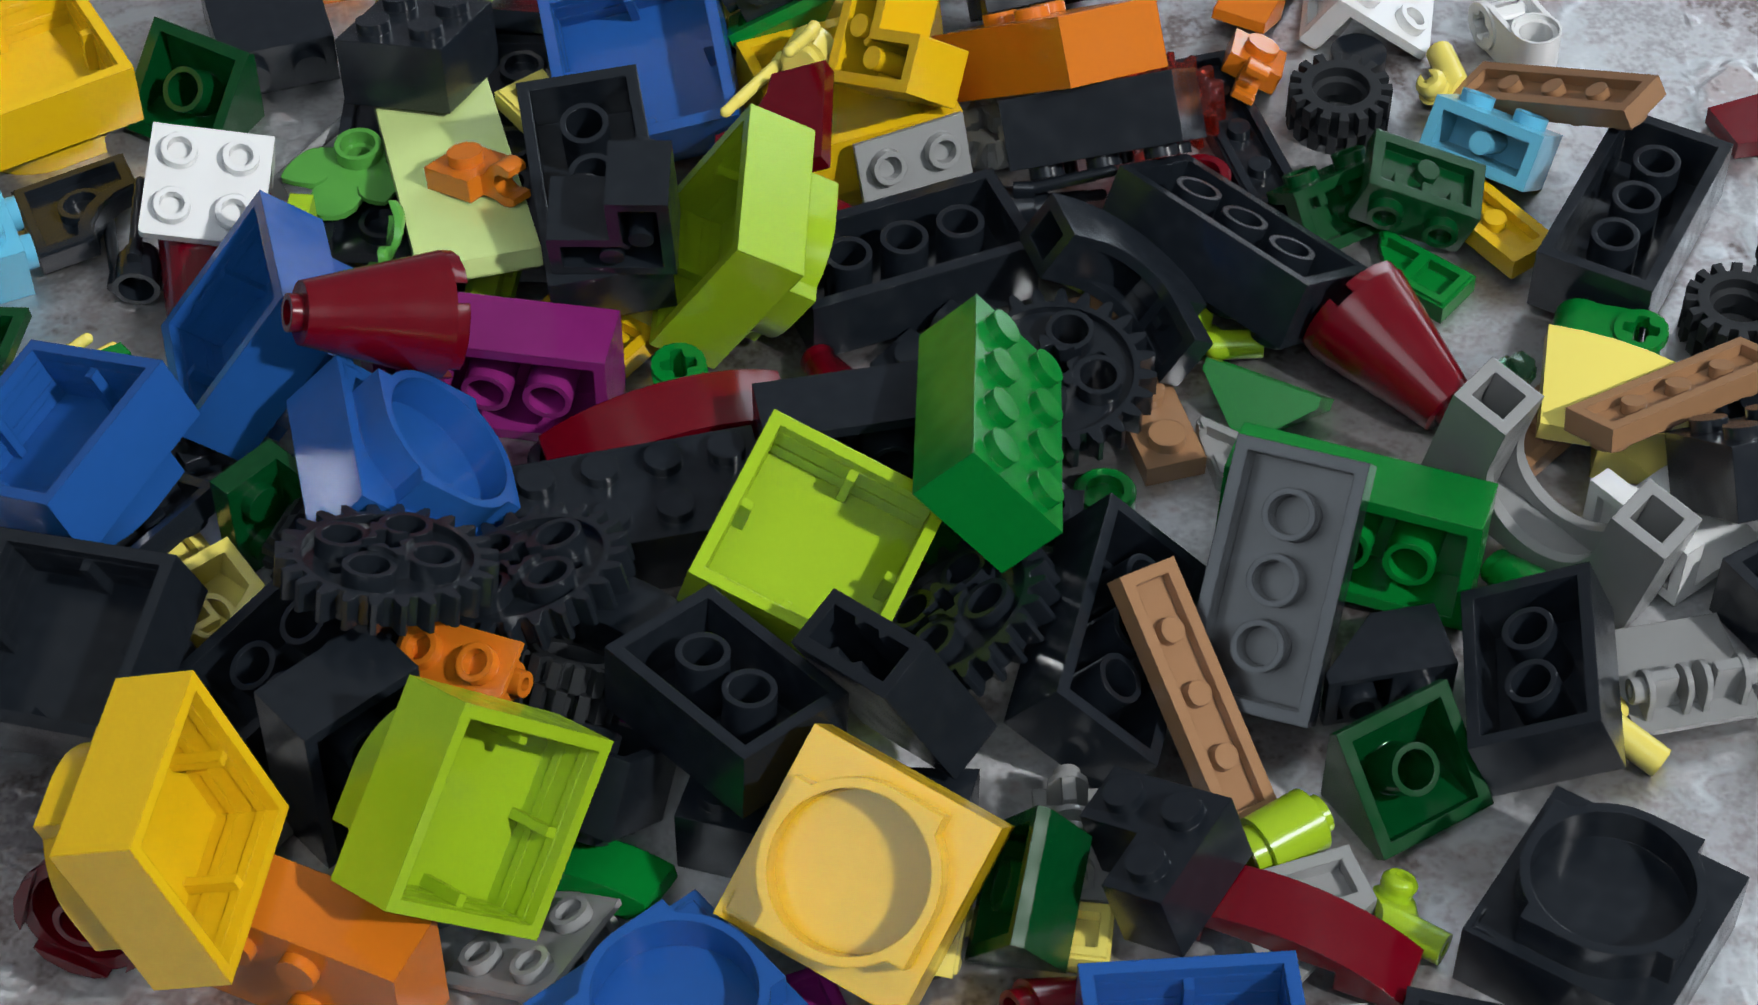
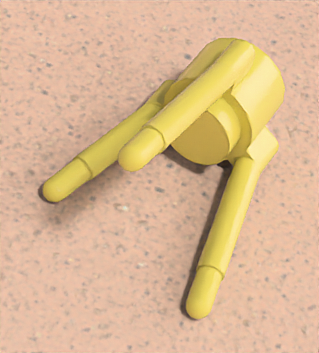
(806, 46)

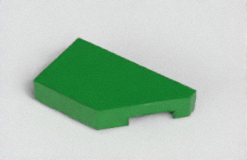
(1434, 280)

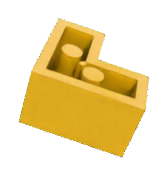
(890, 55)

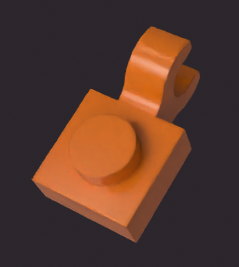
(1254, 63)
(475, 171)

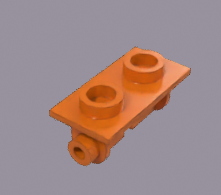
(469, 660)

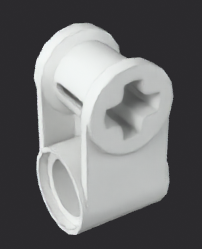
(1516, 31)

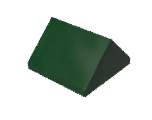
(196, 82)
(1404, 772)
(1031, 895)

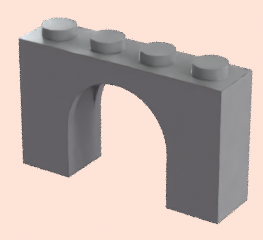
(1485, 440)

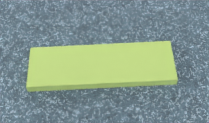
(483, 232)

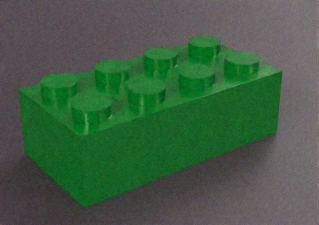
(989, 434)
(1419, 531)

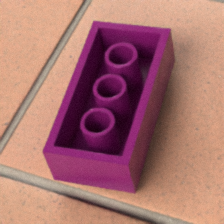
(536, 362)

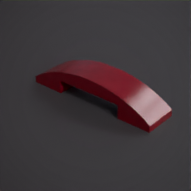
(659, 413)
(1325, 930)

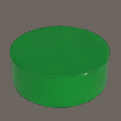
(1104, 481)

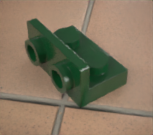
(1419, 191)
(1323, 197)
(254, 496)

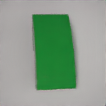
(620, 873)

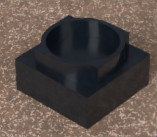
(75, 623)
(1600, 911)

